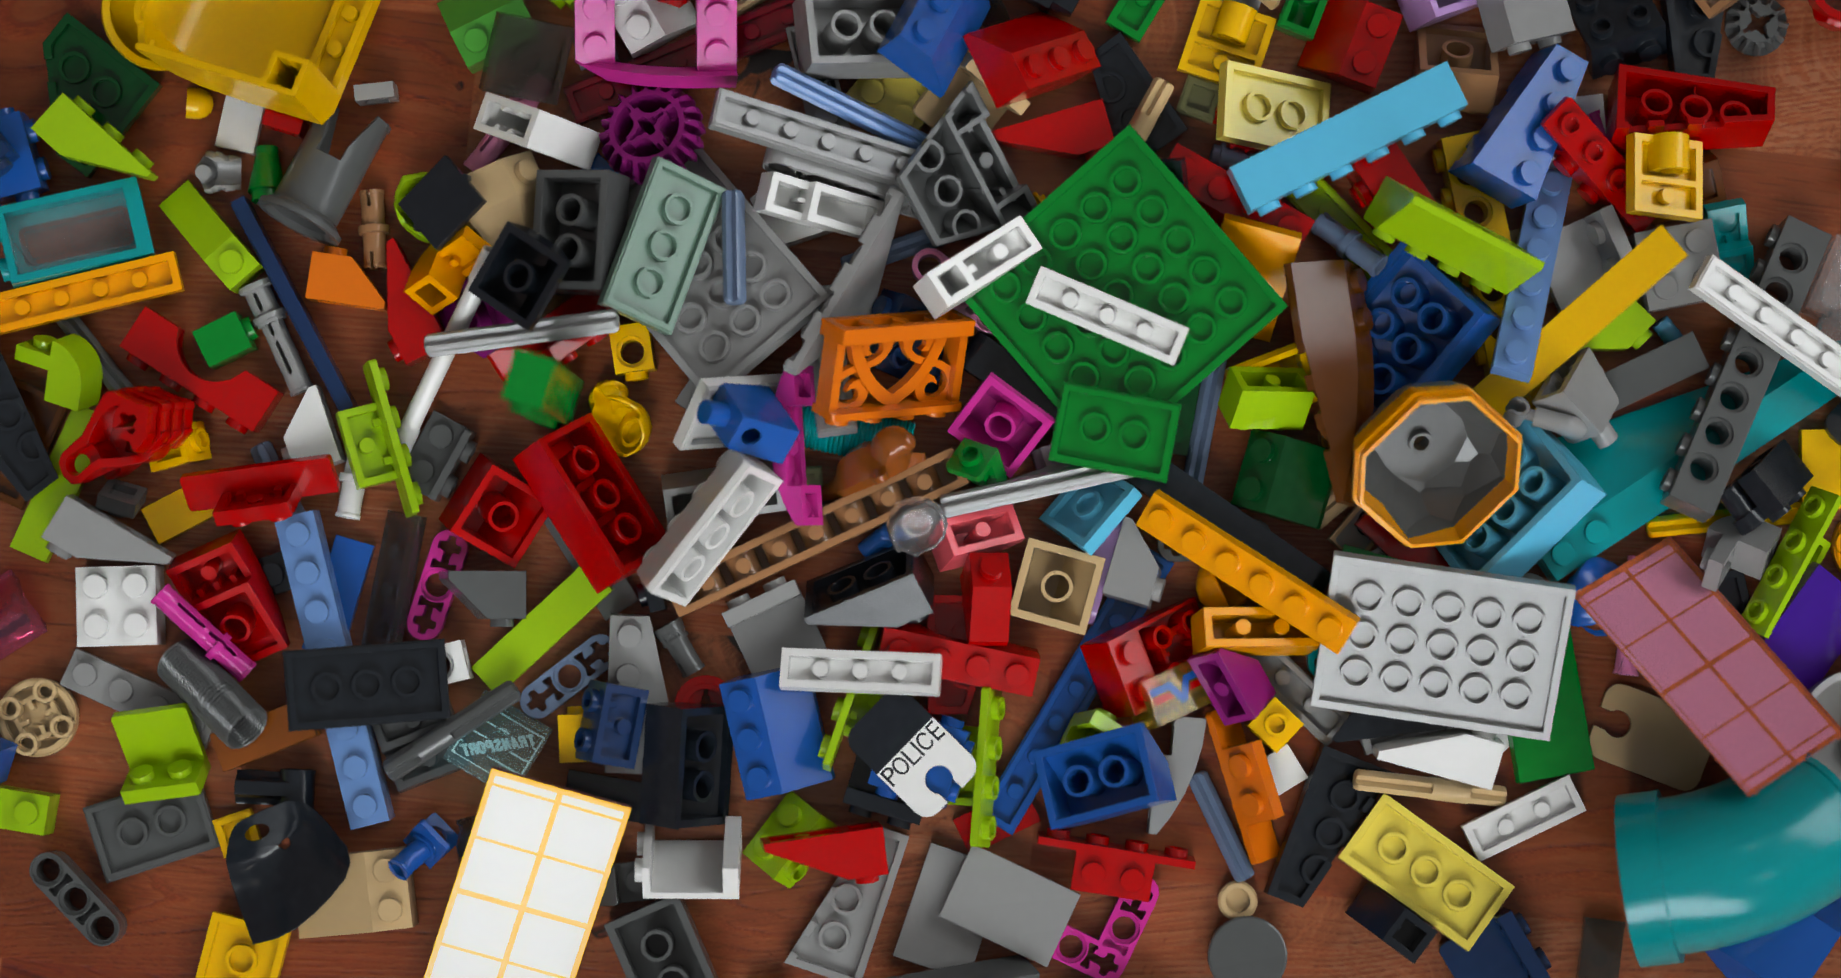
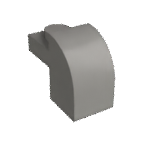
(1728, 549)

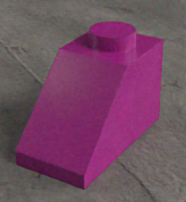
(1233, 684)

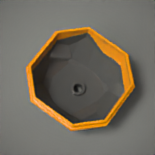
(1448, 480)

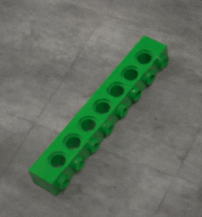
(542, 390)

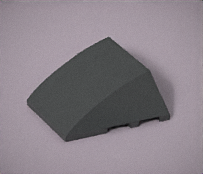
(961, 177)

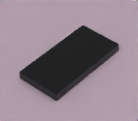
(366, 684)

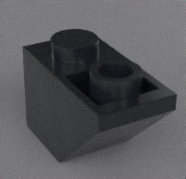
(1391, 922)

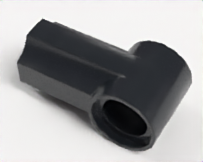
(274, 787)

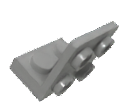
(1586, 253)

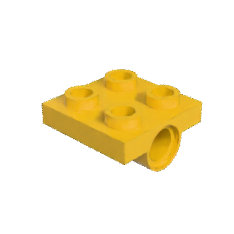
(1224, 33)
(1664, 176)

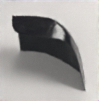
(288, 885)

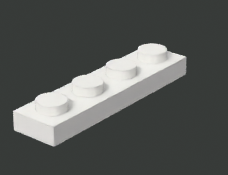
(1107, 315)
(861, 672)

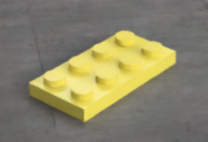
(1426, 872)

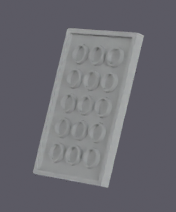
(780, 297)
(1446, 646)

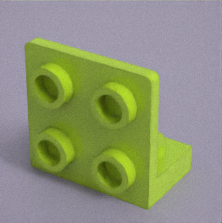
(161, 753)

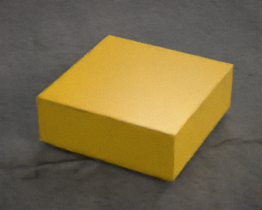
(224, 826)

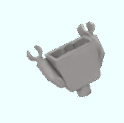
(1572, 403)

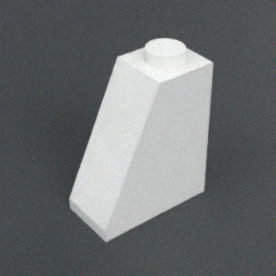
(537, 130)

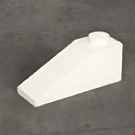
(976, 267)
(1451, 753)

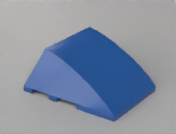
(1786, 953)

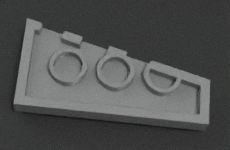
(635, 664)
(848, 921)

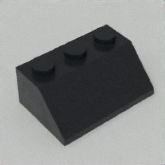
(686, 765)

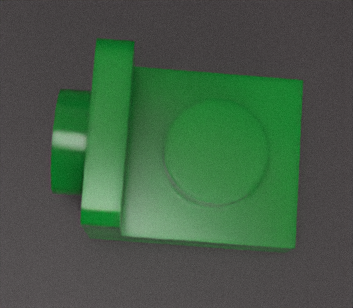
(977, 463)

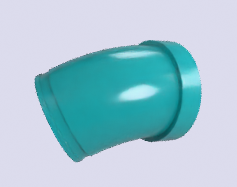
(1725, 865)

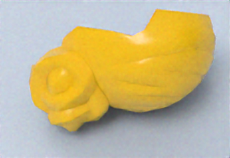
(619, 417)

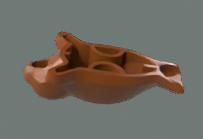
(873, 462)

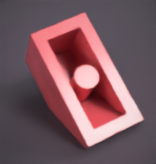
(977, 531)

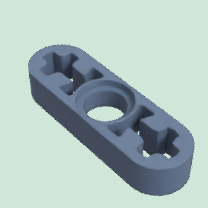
(540, 686)

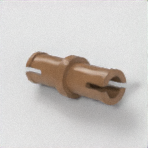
(373, 229)

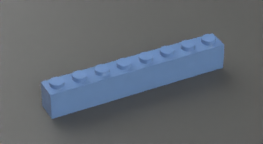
(325, 626)

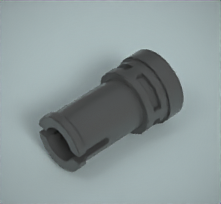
(679, 646)

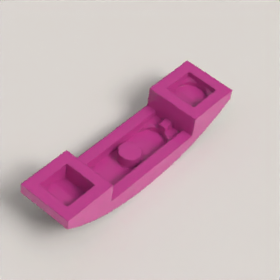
(800, 499)

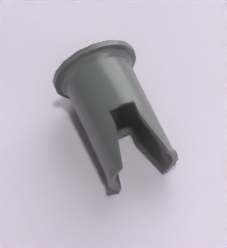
(321, 186)

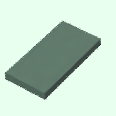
(661, 246)

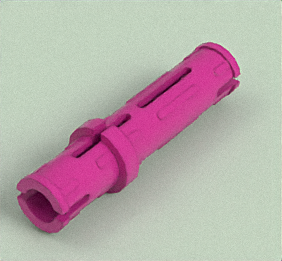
(203, 633)

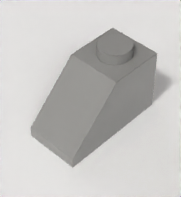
(1133, 570)

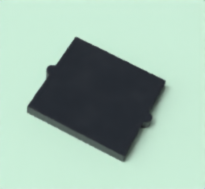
(442, 202)

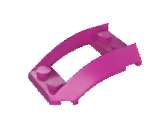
(714, 47)

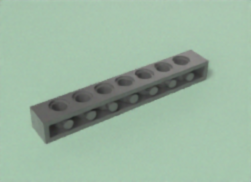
(1700, 498)

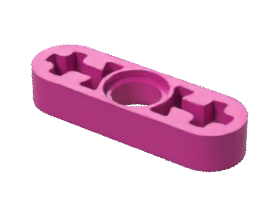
(420, 610)

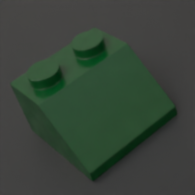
(1283, 479)

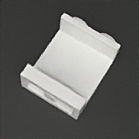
(690, 866)

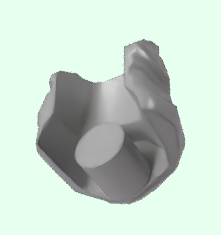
(219, 172)

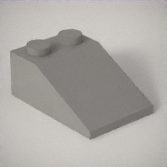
(93, 534)

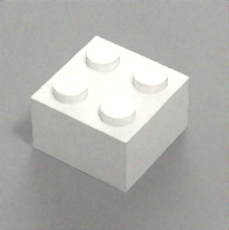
(116, 606)

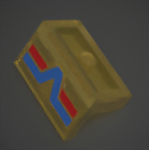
(1171, 696)

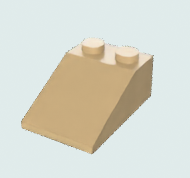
(366, 900)

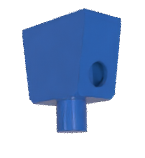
(750, 421)

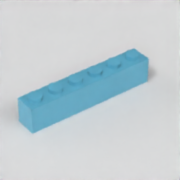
(1347, 138)

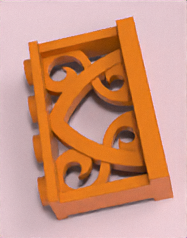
(897, 402)

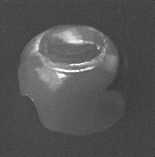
(916, 525)

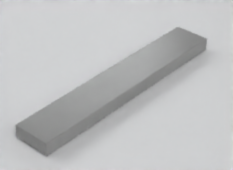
(808, 137)

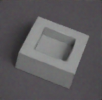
(376, 93)

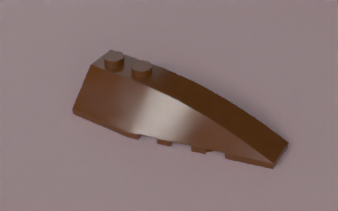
(1336, 336)

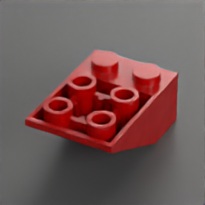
(1138, 652)

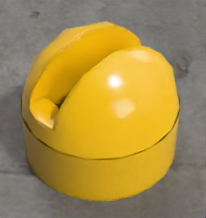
(198, 103)

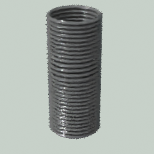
(212, 694)

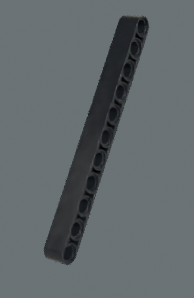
(988, 356)

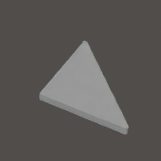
(855, 283)

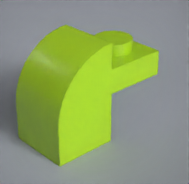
(72, 368)

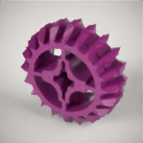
(648, 112)

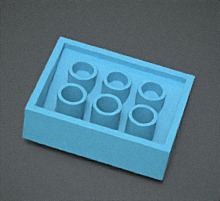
(1550, 501)

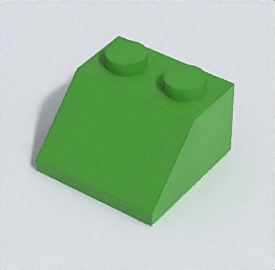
(472, 24)

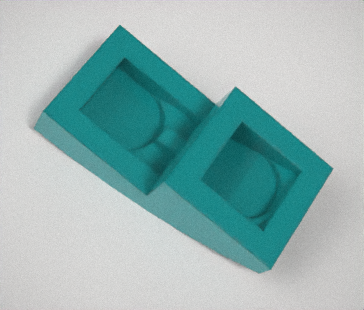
(1731, 234)

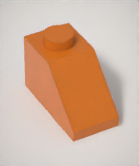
(342, 281)

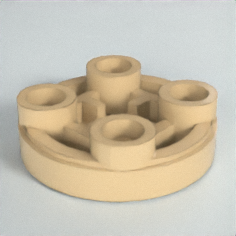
(39, 717)

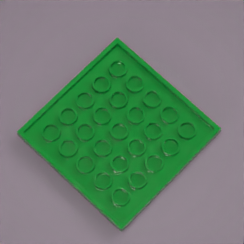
(1143, 239)

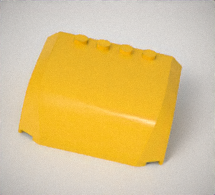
(260, 51)

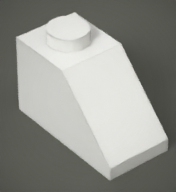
(313, 429)

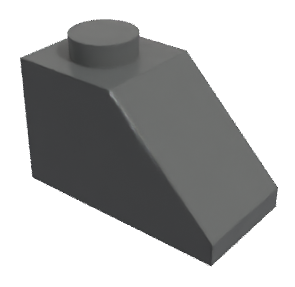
(490, 594)

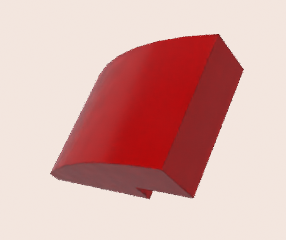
(232, 594)

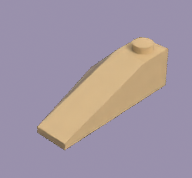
(510, 196)

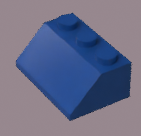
(929, 39)
(774, 734)
(1103, 776)

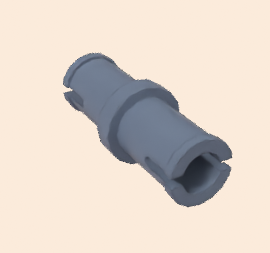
(1349, 244)

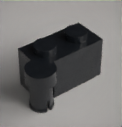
(1766, 487)

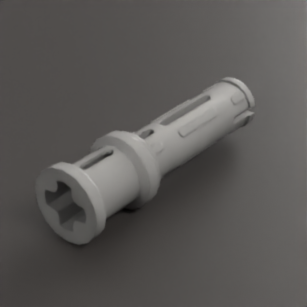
(270, 319)

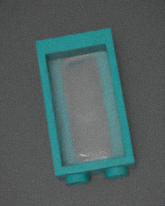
(74, 232)

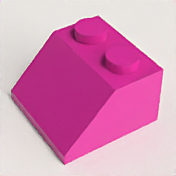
(1003, 420)

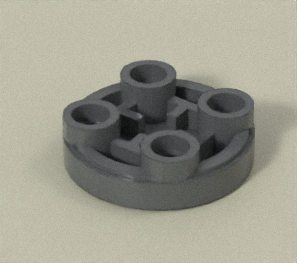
(1247, 949)

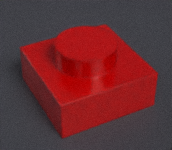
(285, 124)

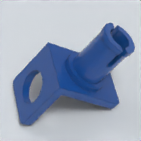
(423, 846)

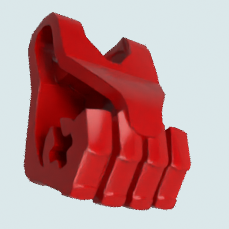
(126, 417)

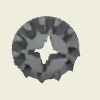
(1753, 42)

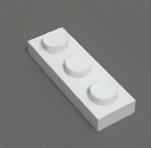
(1523, 817)

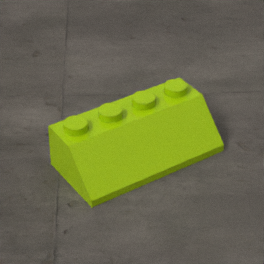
(1450, 238)

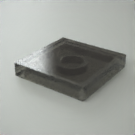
(526, 58)

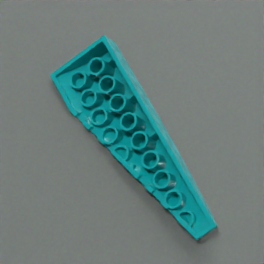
(1645, 449)

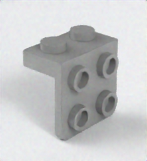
(770, 623)

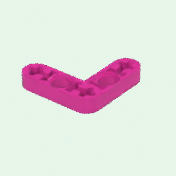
(1107, 941)

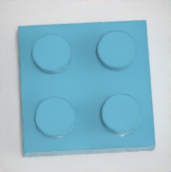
(1090, 513)

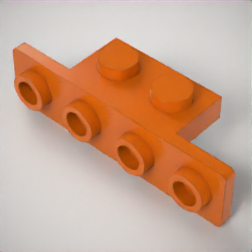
(1249, 787)

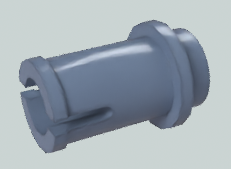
(1227, 157)

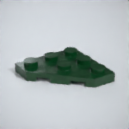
(99, 74)

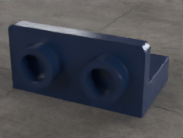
(611, 724)

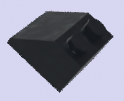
(520, 274)

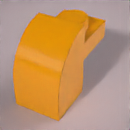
(441, 274)

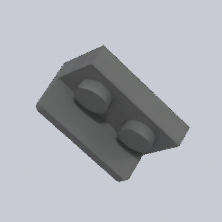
(439, 454)

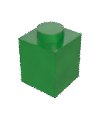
(226, 339)

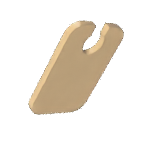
(1656, 741)

